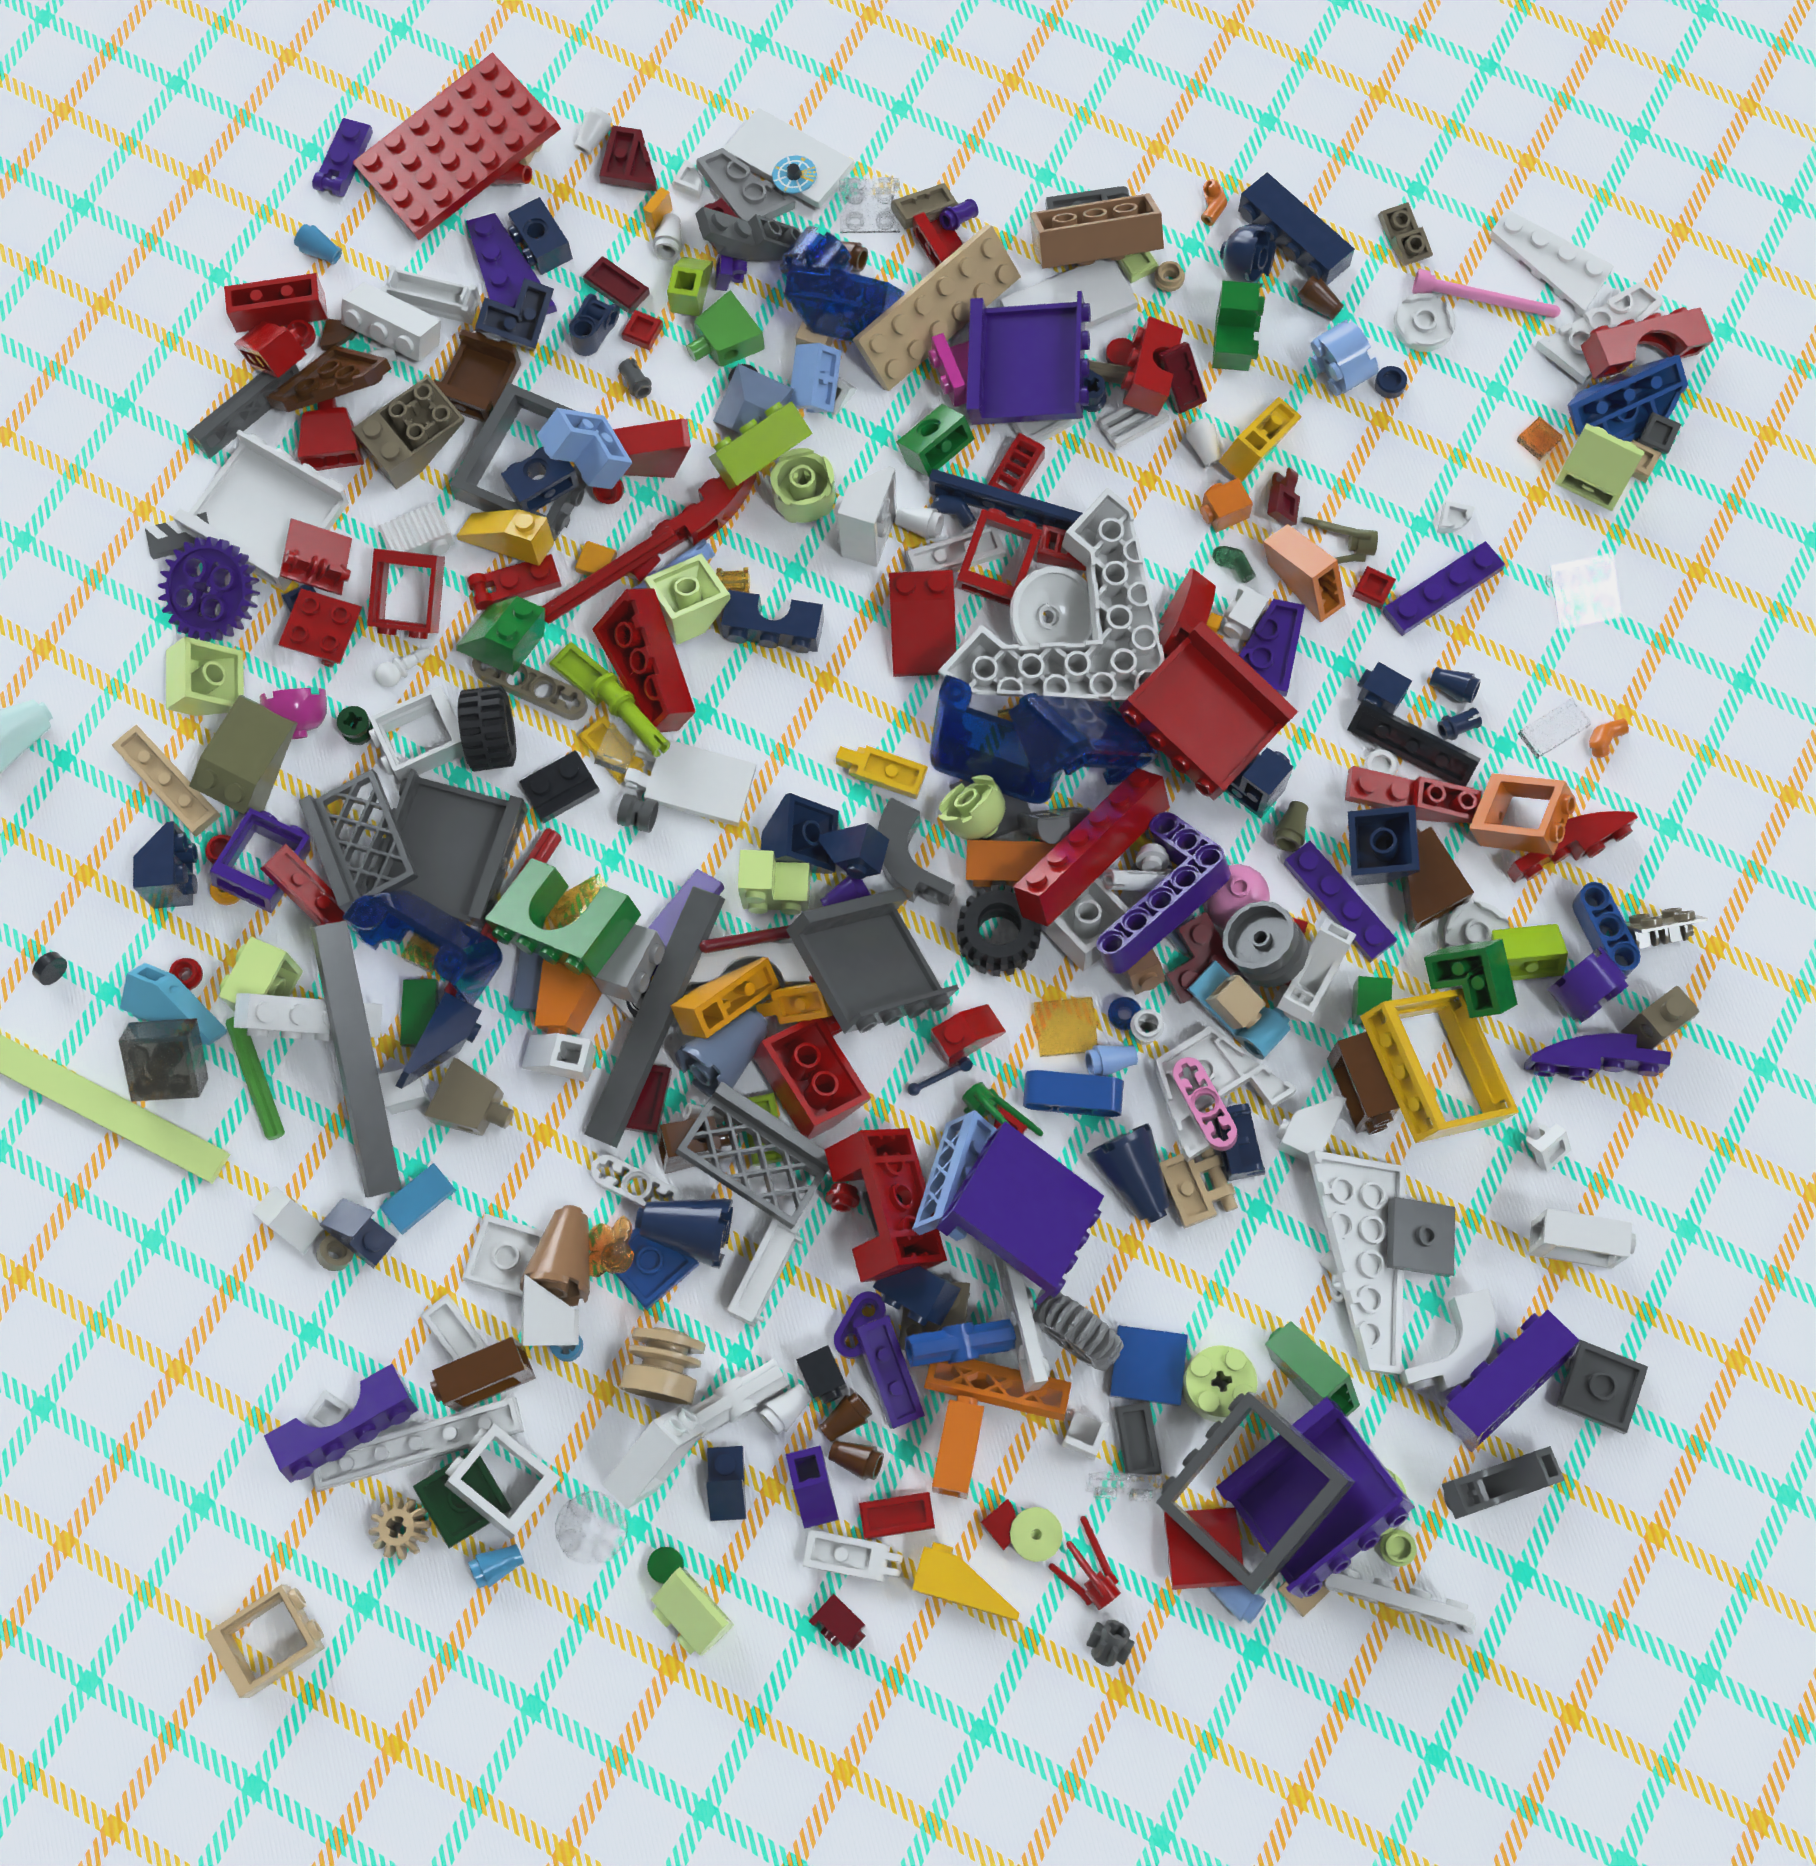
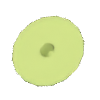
(1036, 1534)

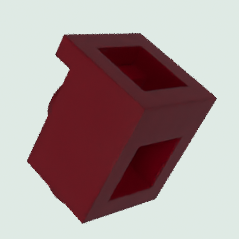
(839, 1623)

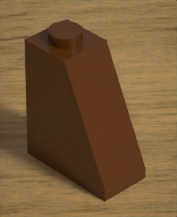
(1438, 885)

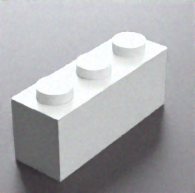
(390, 321)

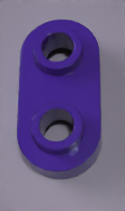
(854, 1318)

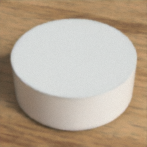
(1381, 761)

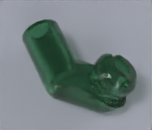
(1234, 559)

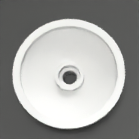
(1062, 597)

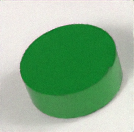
(664, 1563)

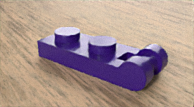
(346, 146)

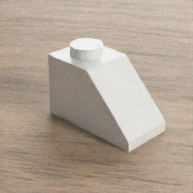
(1309, 1128)

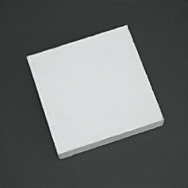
(501, 1255)

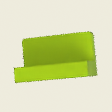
(1534, 951)

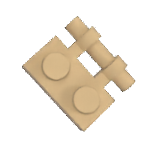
(1189, 1192)

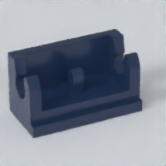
(1244, 1157)

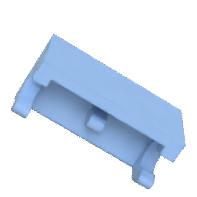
(815, 377)

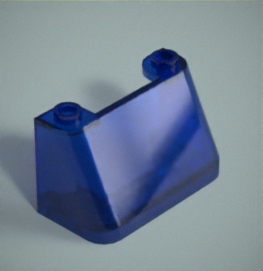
(1078, 734)
(979, 743)
(464, 954)

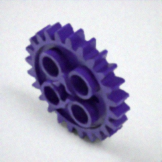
(184, 580)

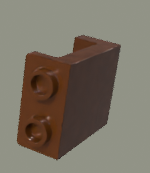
(479, 374)

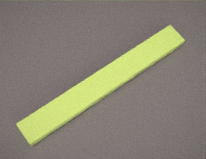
(111, 1111)

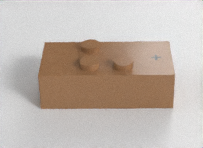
(1097, 231)

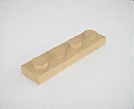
(166, 780)

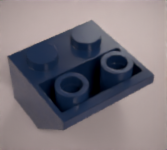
(165, 868)

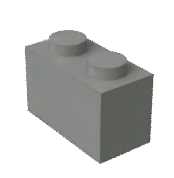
(631, 965)

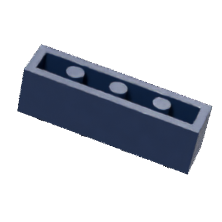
(1296, 229)

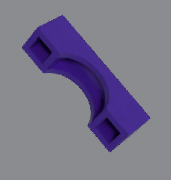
(303, 1448)

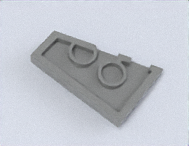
(741, 188)

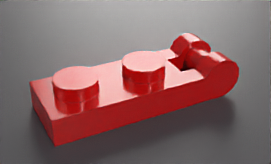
(516, 580)

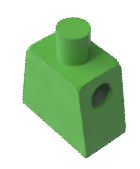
(726, 332)

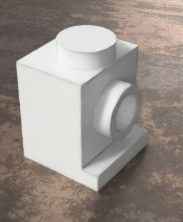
(1244, 613)

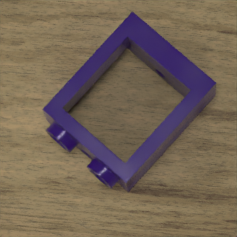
(242, 885)

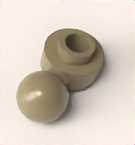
(331, 1244)

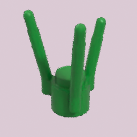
(985, 1103)

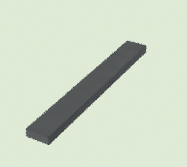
(654, 1017)
(355, 1058)

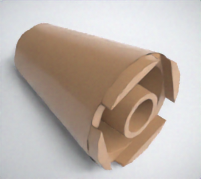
(563, 1256)

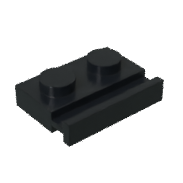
(559, 786)

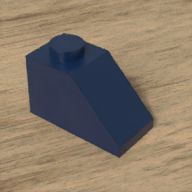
(856, 849)

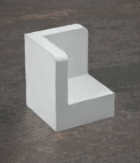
(404, 1099)
(1085, 1435)

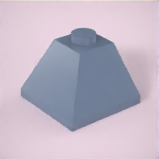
(749, 397)

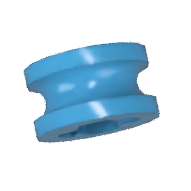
(573, 1355)

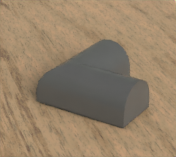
(1051, 824)

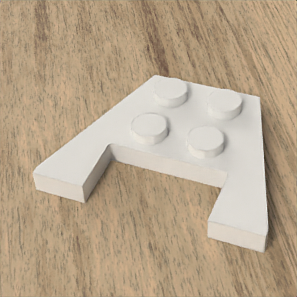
(1227, 1069)

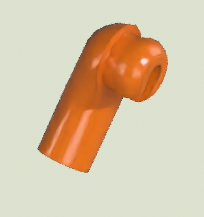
(1215, 200)

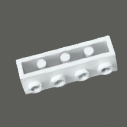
(293, 1016)

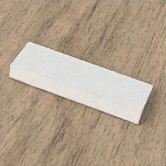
(951, 552)

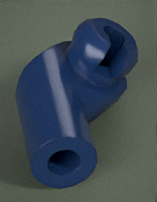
(956, 506)

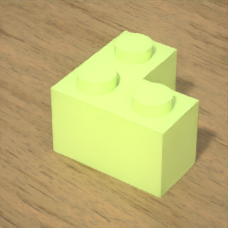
(772, 884)

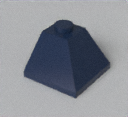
(796, 830)

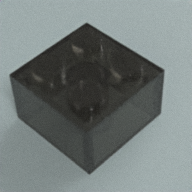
(163, 1059)

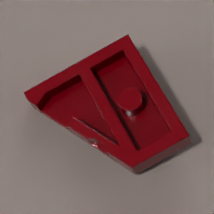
(627, 160)

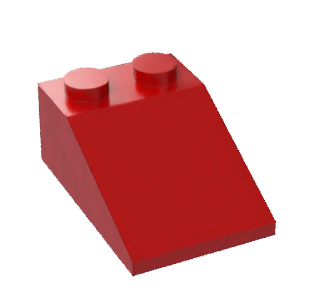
(922, 621)

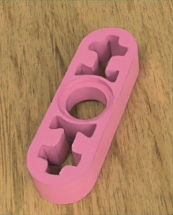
(1185, 1086)

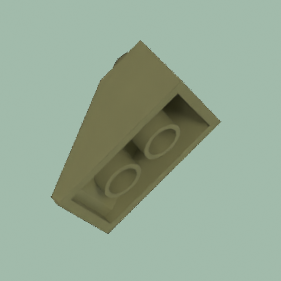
(244, 756)

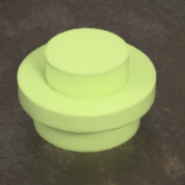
(1398, 1548)

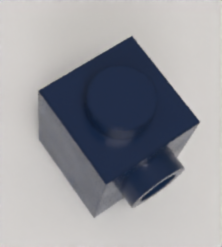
(1383, 687)

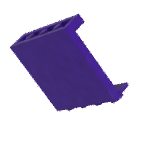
(1027, 362)
(1025, 1209)
(1281, 1484)

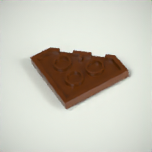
(329, 376)

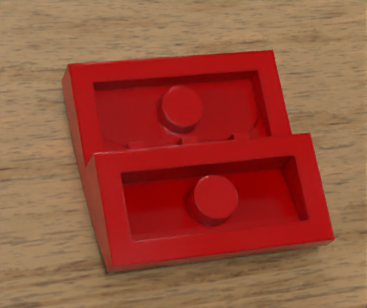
(1192, 1564)

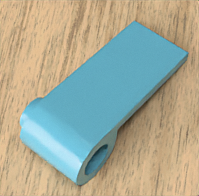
(1259, 1038)

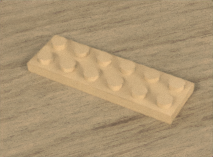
(936, 305)

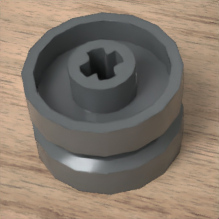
(1265, 944)

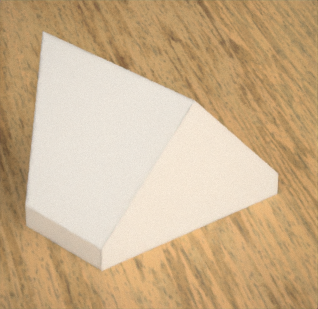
(546, 1318)

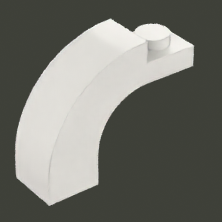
(1319, 969)
(1475, 1336)

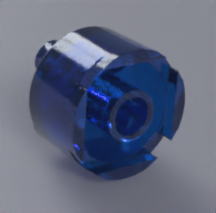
(817, 250)

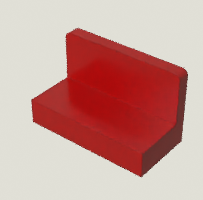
(934, 239)

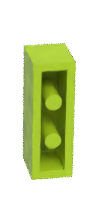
(759, 443)

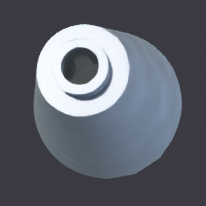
(724, 1053)

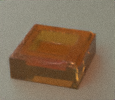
(1539, 438)

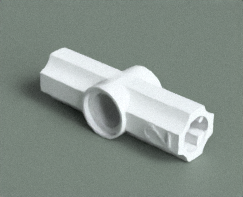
(739, 1397)

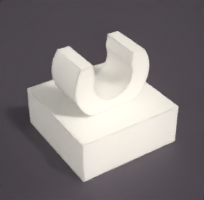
(1550, 1147)

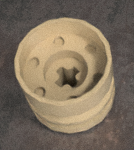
(662, 1365)

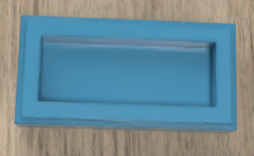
(417, 1198)

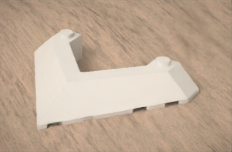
(1122, 624)

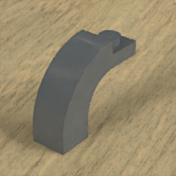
(899, 825)
(1502, 1482)

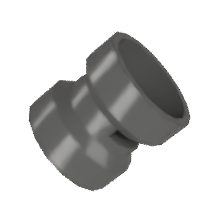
(637, 812)

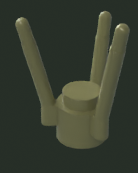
(1360, 541)

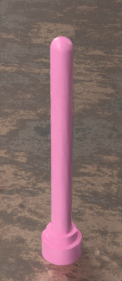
(1426, 283)

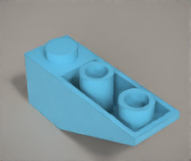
(160, 996)

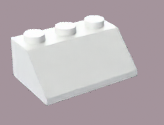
(867, 516)

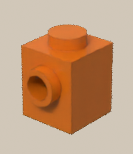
(1226, 505)

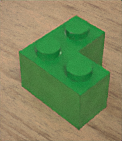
(1235, 323)
(1480, 970)

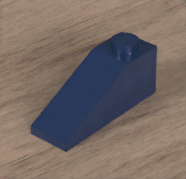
(443, 1037)

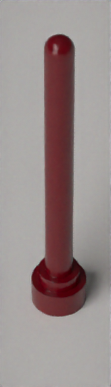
(744, 939)

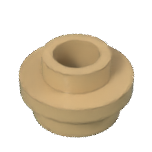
(1170, 269)

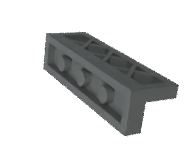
(237, 413)

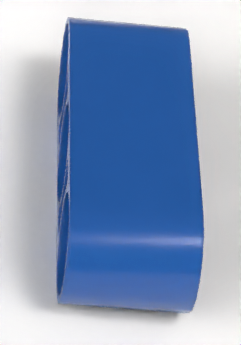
(1606, 915)
(1073, 1093)

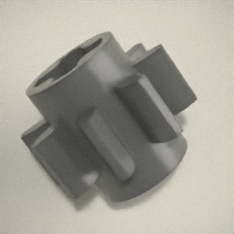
(1110, 1643)

